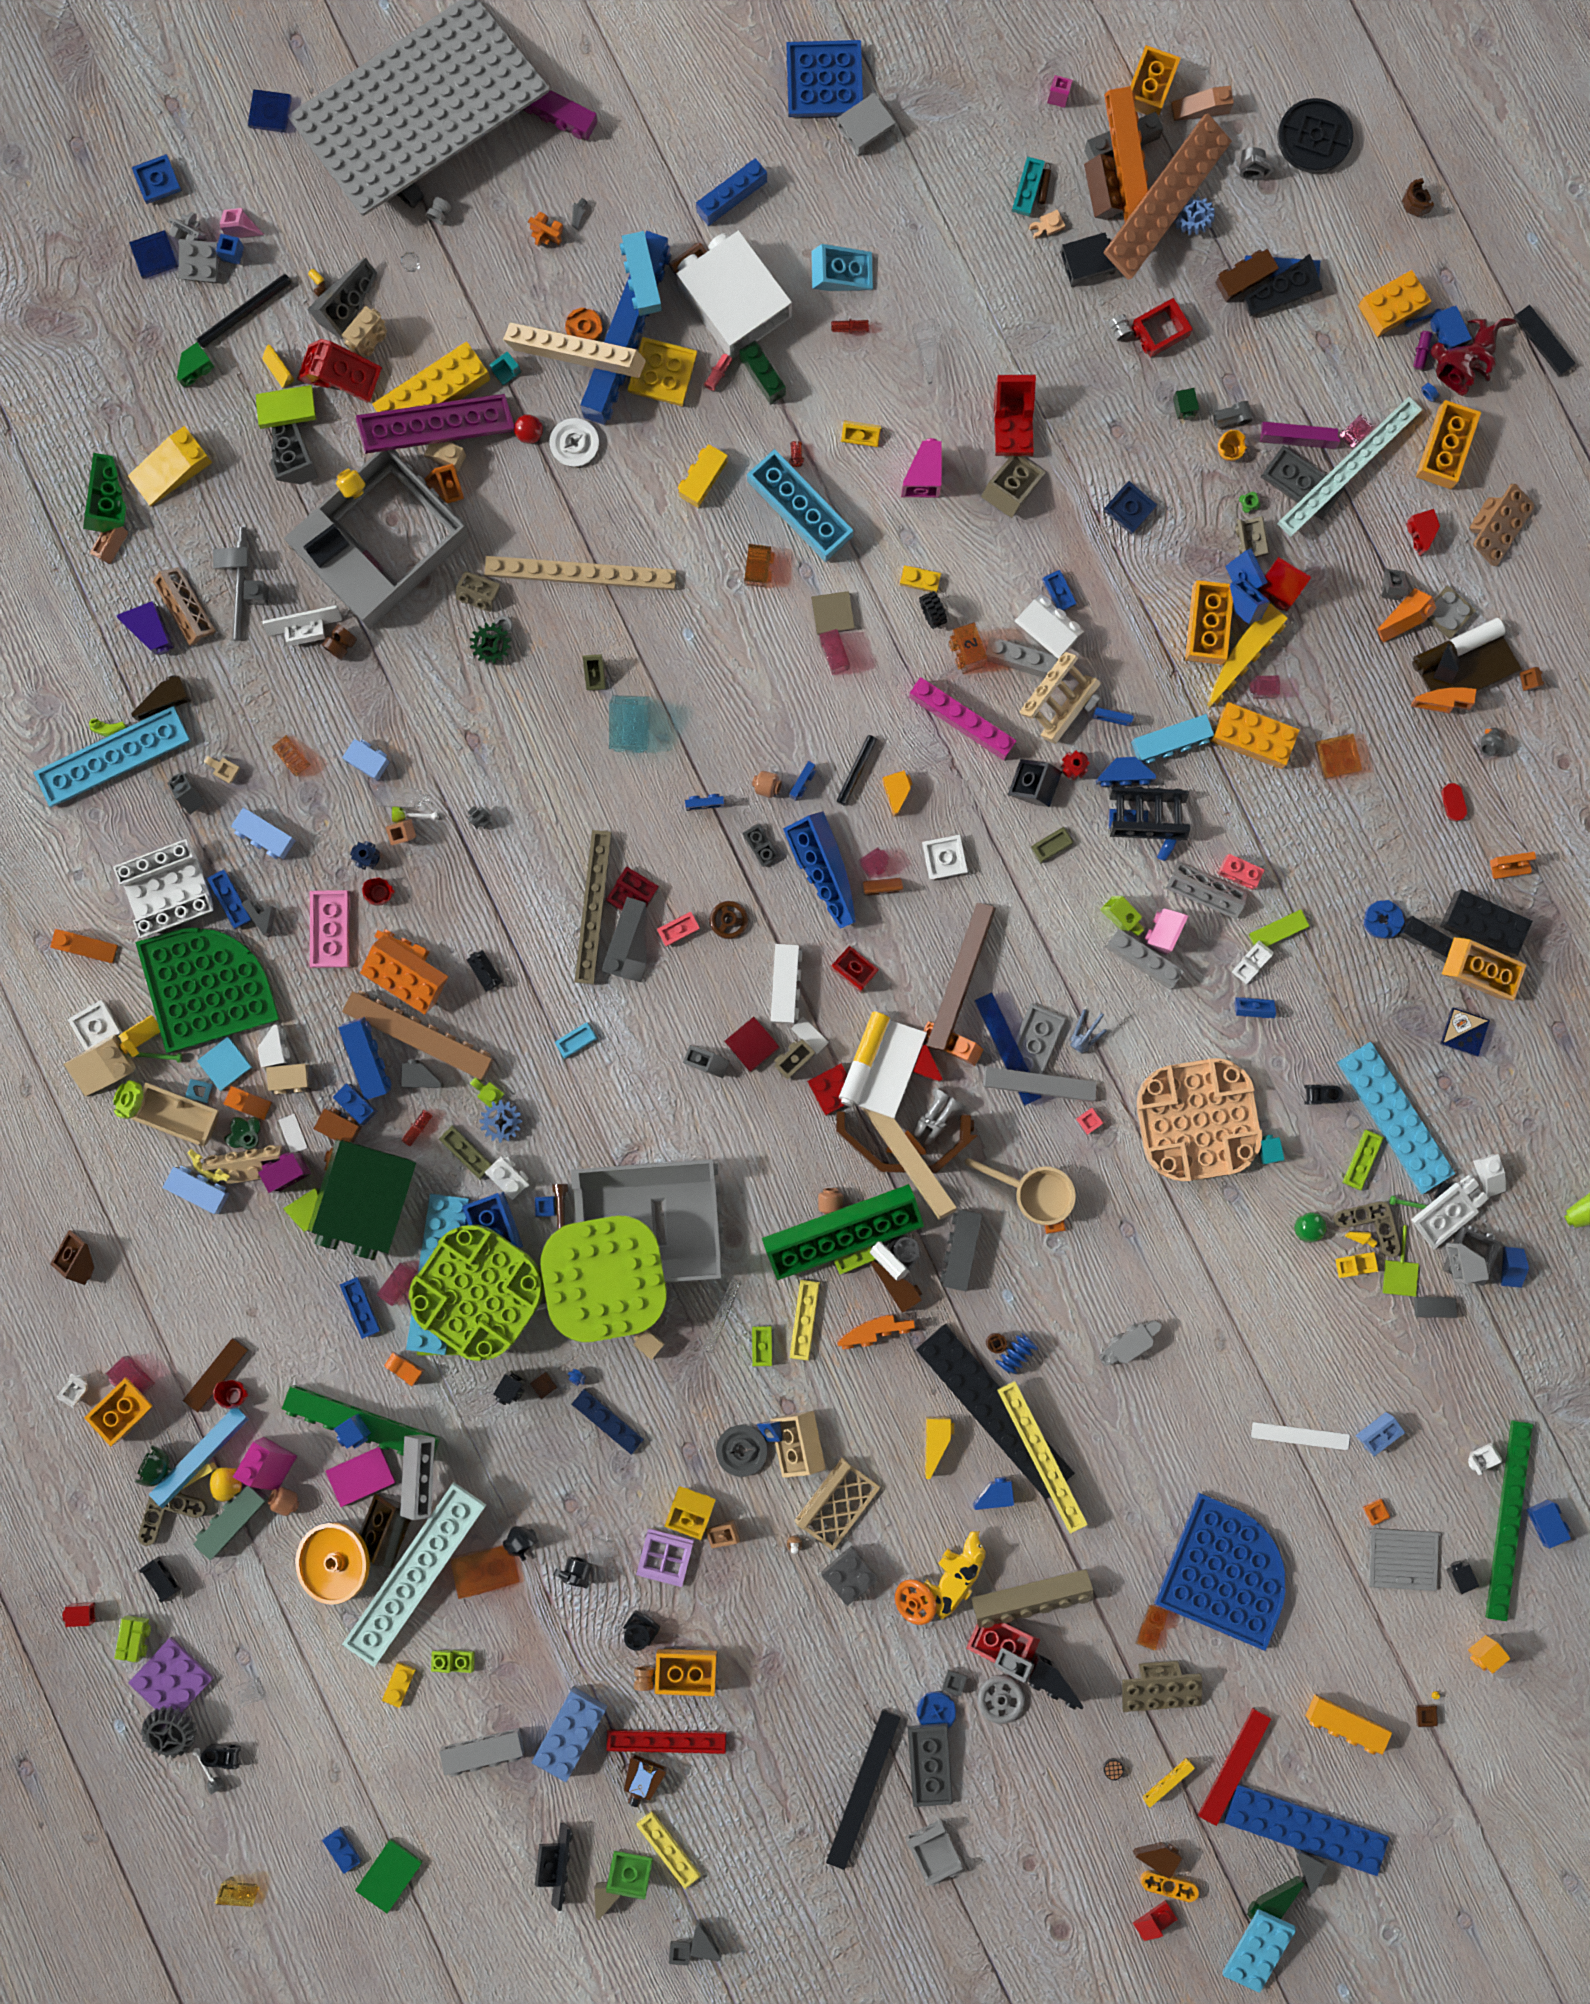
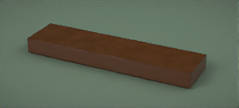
(217, 1372)

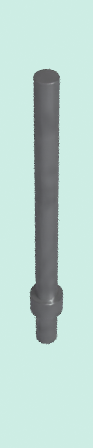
(239, 588)

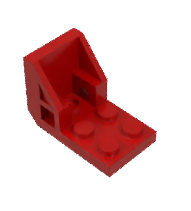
(333, 365)
(1014, 415)

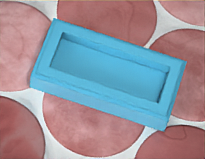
(576, 1040)

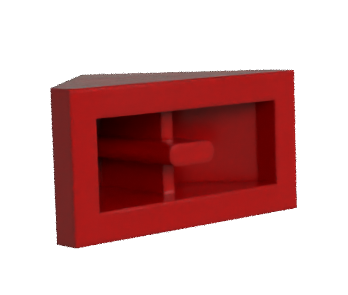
(926, 1066)

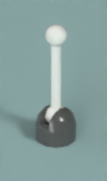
(214, 1783)

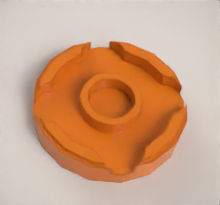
(584, 324)

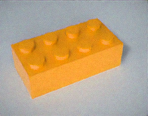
(1448, 444)
(1209, 622)
(1254, 735)
(1484, 969)

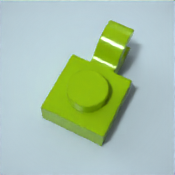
(487, 1093)

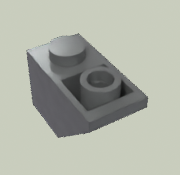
(185, 793)

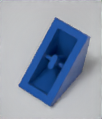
(1514, 1267)

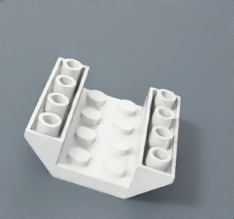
(165, 888)

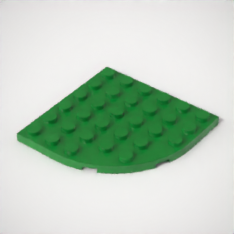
(204, 986)

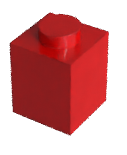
(79, 1614)

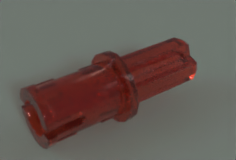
(850, 326)
(417, 1127)

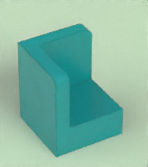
(505, 368)

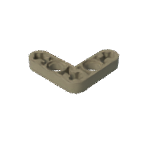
(1378, 1221)
(152, 1506)

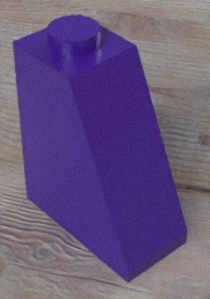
(148, 627)

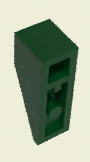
(1278, 1899)

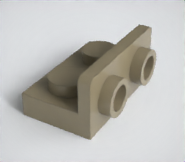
(477, 591)

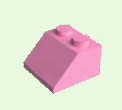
(1165, 930)

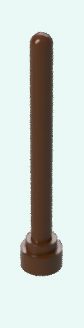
(560, 1191)

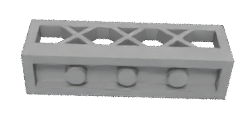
(1206, 892)

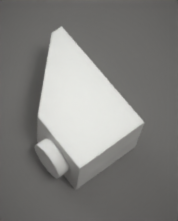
(1491, 1174)

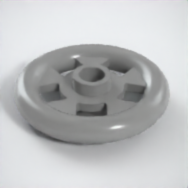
(984, 1696)

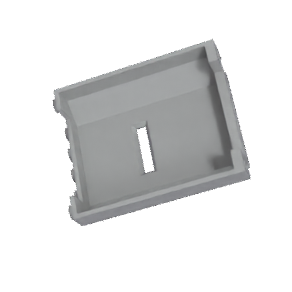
(688, 1204)

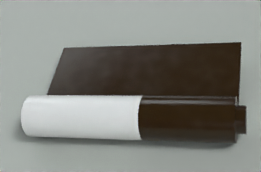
(1482, 656)

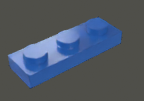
(229, 899)
(360, 1307)

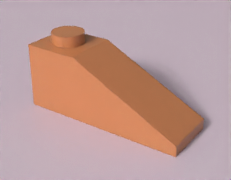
(1213, 101)

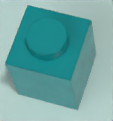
(1271, 1149)

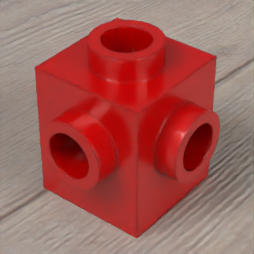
(1072, 771)

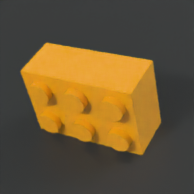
(1153, 79)
(1394, 303)
(685, 1672)

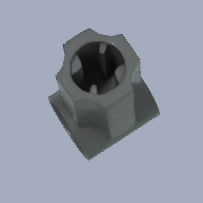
(1237, 414)

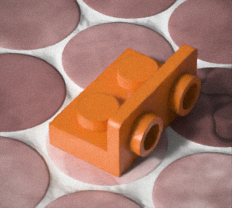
(1512, 865)

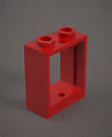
(1178, 319)

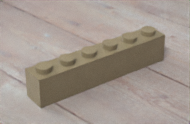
(1032, 1598)

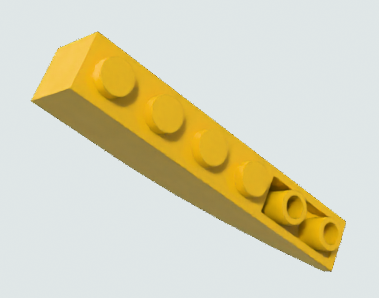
(1247, 650)

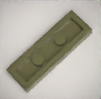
(465, 1152)

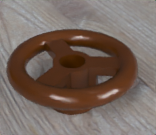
(723, 906)

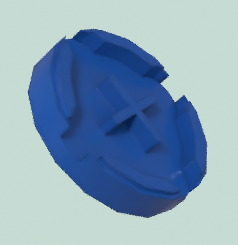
(936, 1709)

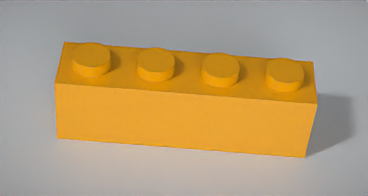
(1348, 1724)

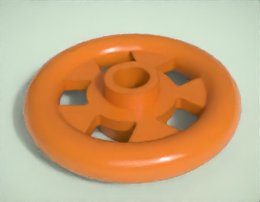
(915, 1602)

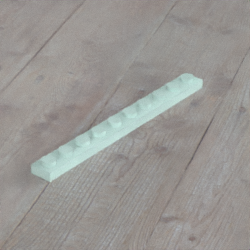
(1349, 466)

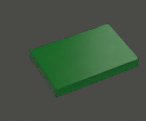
(388, 1876)

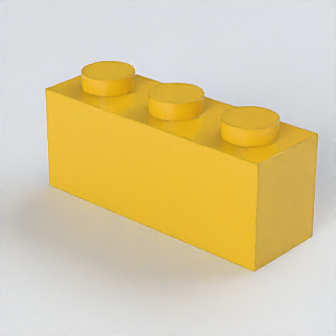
(702, 475)

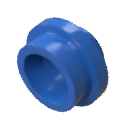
(576, 1377)

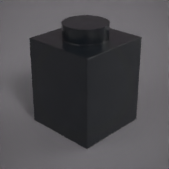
(1462, 1577)

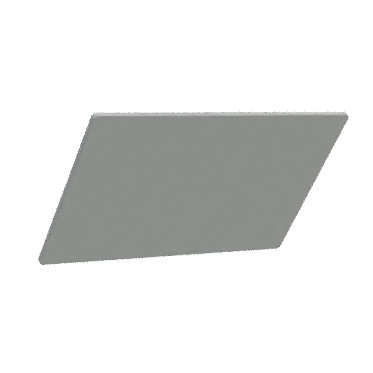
(417, 104)

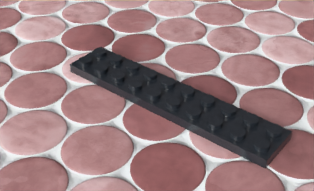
(980, 1397)

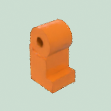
(404, 1368)

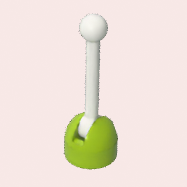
(399, 814)

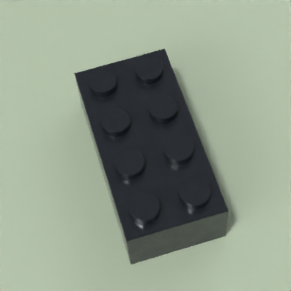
(1486, 923)

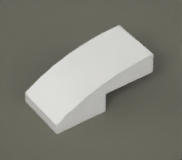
(1252, 962)

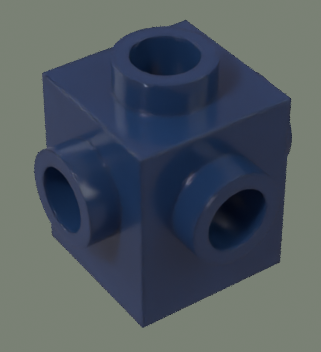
(371, 858)

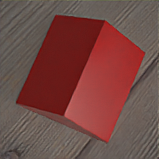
(854, 969)

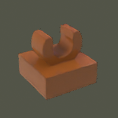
(1531, 678)

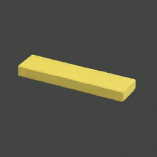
(804, 1320)
(668, 1849)

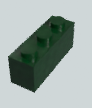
(762, 372)

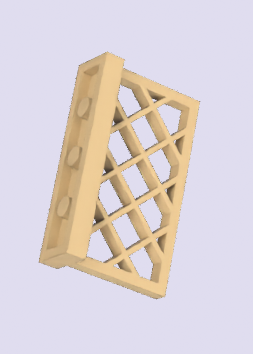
(822, 1497)

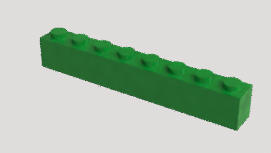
(334, 1412)

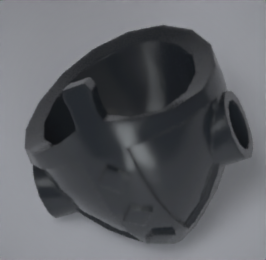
(519, 1541)

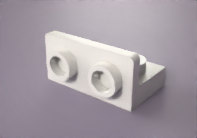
(507, 1177)

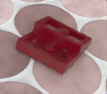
(631, 885)
(752, 1044)

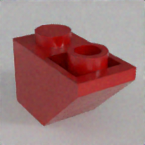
(1423, 529)

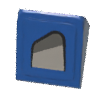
(771, 1431)

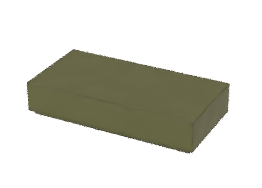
(1052, 844)

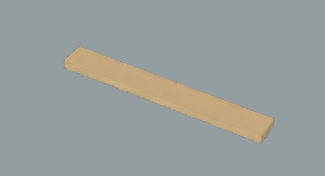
(912, 1164)

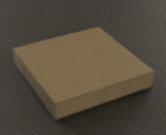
(832, 612)

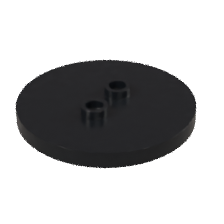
(1315, 135)

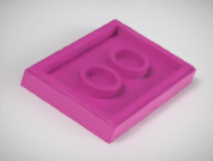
(360, 1476)

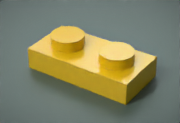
(920, 579)
(398, 1684)

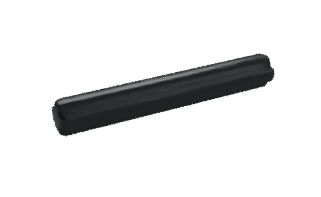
(856, 770)

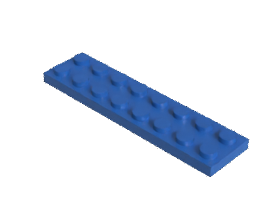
(1306, 1829)

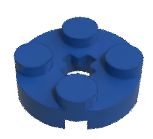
(1382, 930)

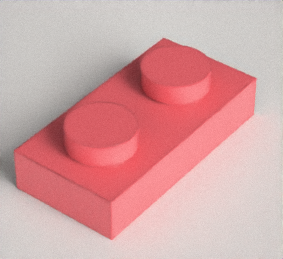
(678, 929)

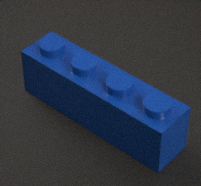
(731, 192)
(365, 1058)

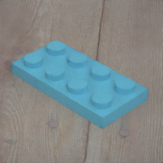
(1259, 1950)

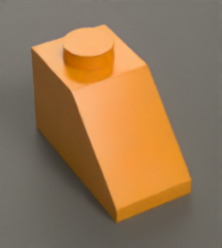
(897, 789)

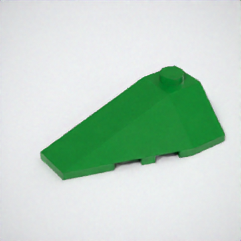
(104, 502)

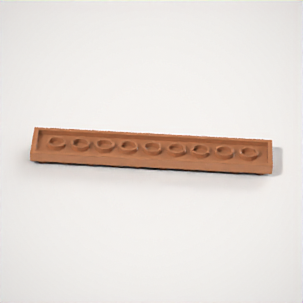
(1167, 196)

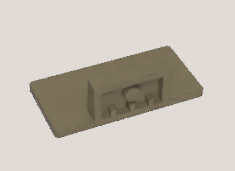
(1161, 1688)

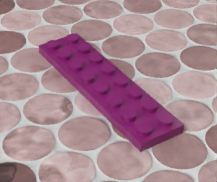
(434, 423)

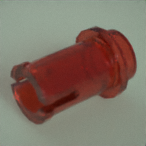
(796, 454)

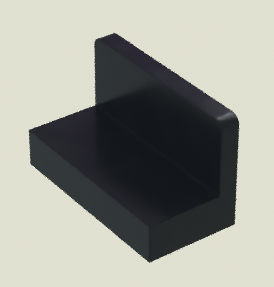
(326, 545)

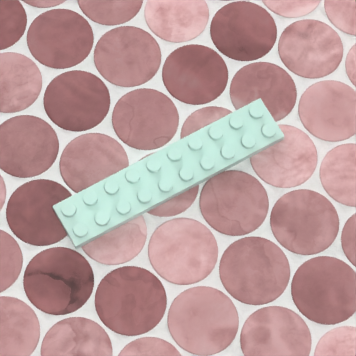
(414, 1574)

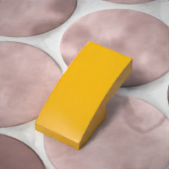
(1356, 1264)

